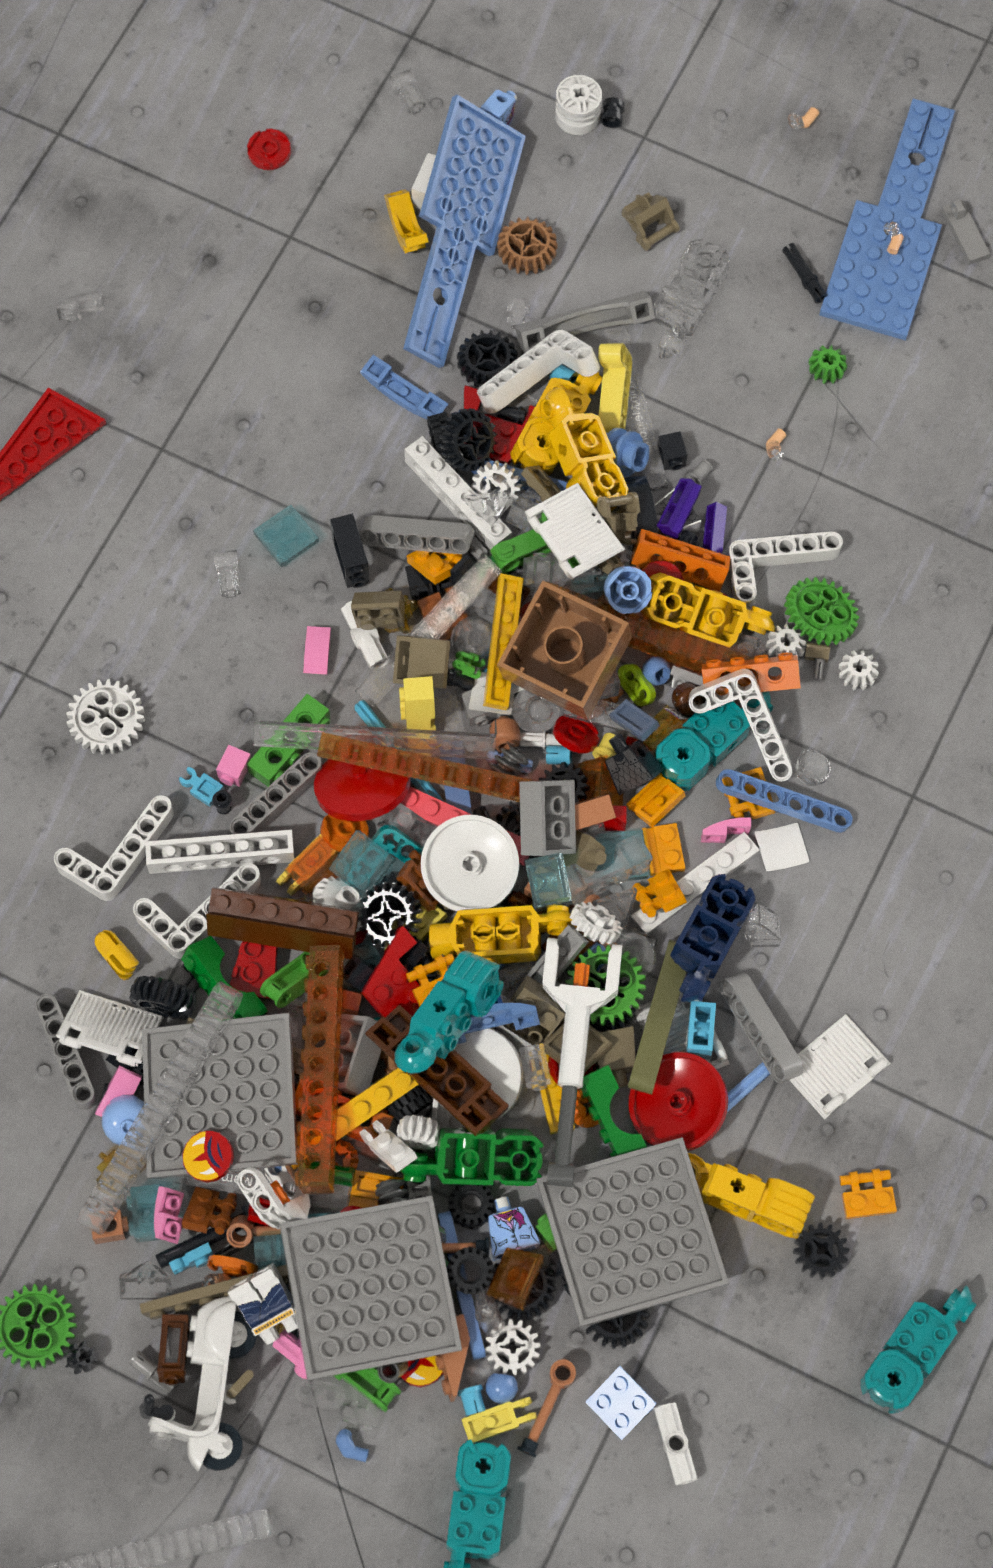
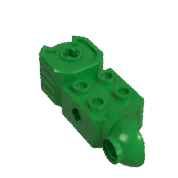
(480, 1158)

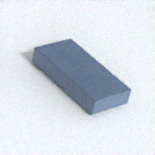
(634, 720)

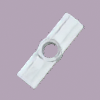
(365, 640)
(680, 1460)

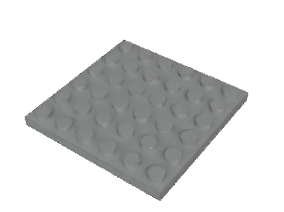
(240, 1093)
(633, 1233)
(370, 1287)

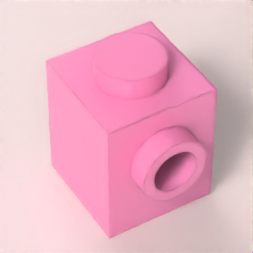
(233, 766)

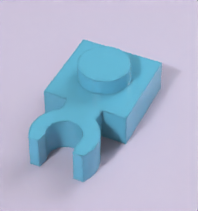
(203, 787)
(196, 1257)

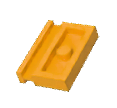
(656, 800)
(665, 848)
(364, 1188)

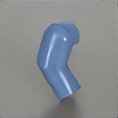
(348, 1448)

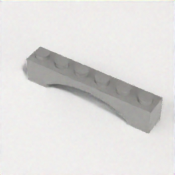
(618, 311)

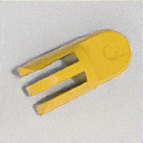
(116, 954)

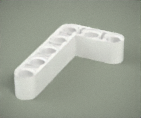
(536, 364)
(775, 556)
(753, 715)
(120, 856)
(183, 931)

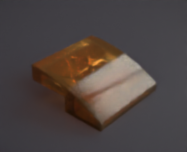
(312, 865)

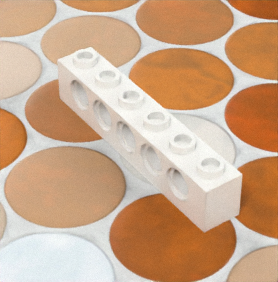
(450, 490)
(219, 851)

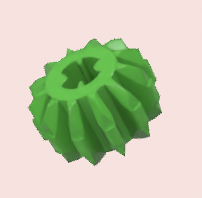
(827, 364)

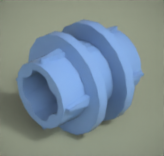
(629, 450)

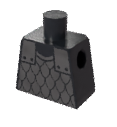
(631, 764)

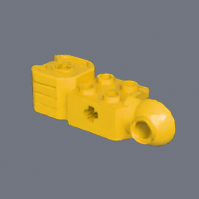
(534, 443)
(582, 448)
(703, 611)
(771, 1204)

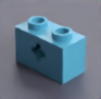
(701, 1029)

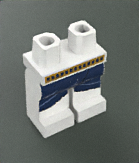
(265, 1303)

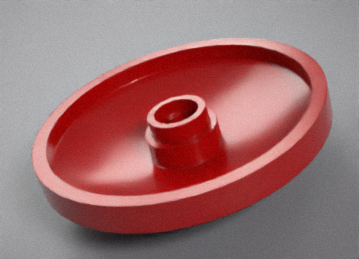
(358, 791)
(685, 1102)

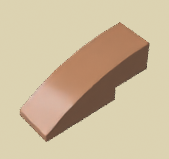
(593, 811)

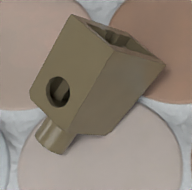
(588, 853)
(620, 1055)

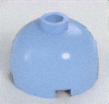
(627, 589)
(119, 1116)

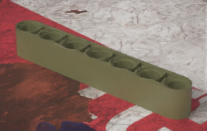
(657, 1025)

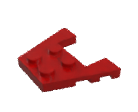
(507, 431)
(388, 982)

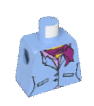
(501, 105)
(510, 1229)

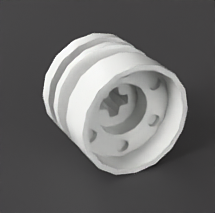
(578, 104)

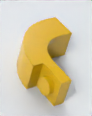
(404, 221)

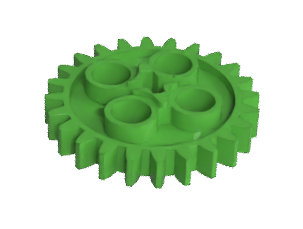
(821, 611)
(630, 992)
(57, 1331)

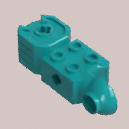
(704, 741)
(467, 988)
(914, 1351)
(478, 1504)

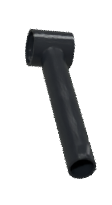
(196, 1241)

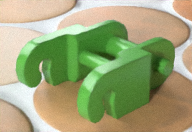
(465, 661)

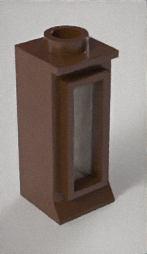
(173, 1349)

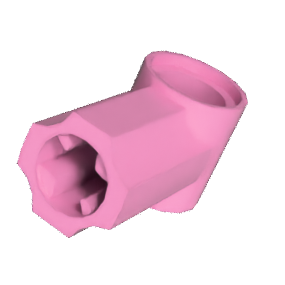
(291, 1348)

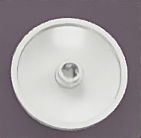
(469, 863)
(496, 1061)

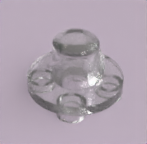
(534, 712)

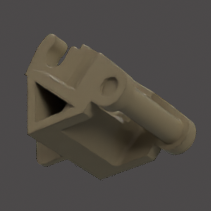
(646, 211)
(624, 519)

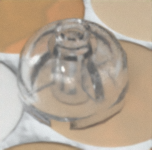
(473, 636)

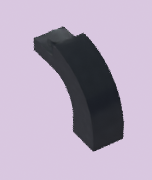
(647, 516)
(359, 971)

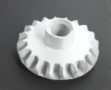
(338, 894)

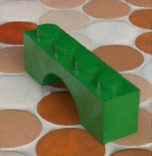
(204, 962)
(599, 1089)

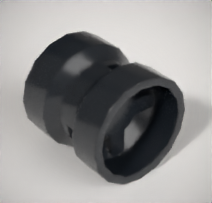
(613, 111)

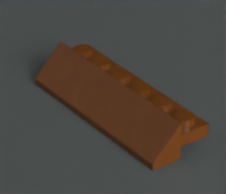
(280, 921)
(447, 1080)

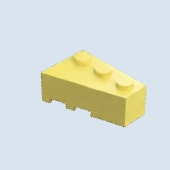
(418, 703)

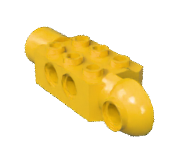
(498, 933)

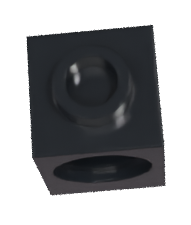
(672, 451)

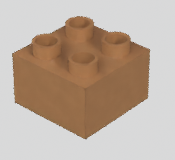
(565, 650)

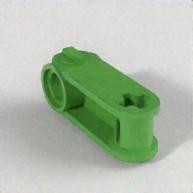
(511, 552)
(287, 982)
(371, 1386)

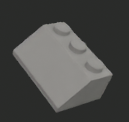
(547, 817)
(357, 1054)

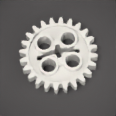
(118, 700)

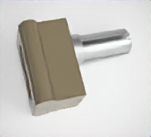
(819, 654)

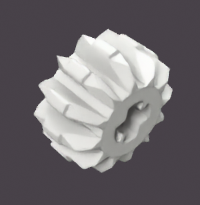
(780, 636)
(853, 662)
(418, 1132)

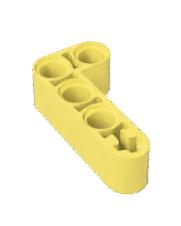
(615, 384)

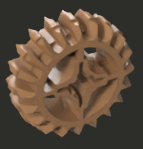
(535, 254)

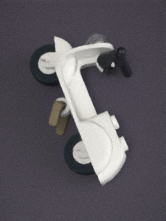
(217, 1337)

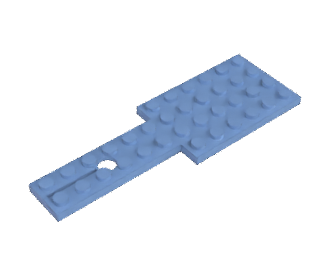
(467, 206)
(868, 282)

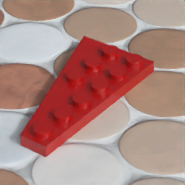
(43, 437)

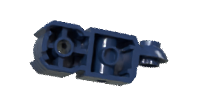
(711, 934)

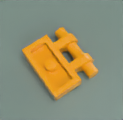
(432, 565)
(737, 809)
(666, 891)
(420, 972)
(867, 1202)

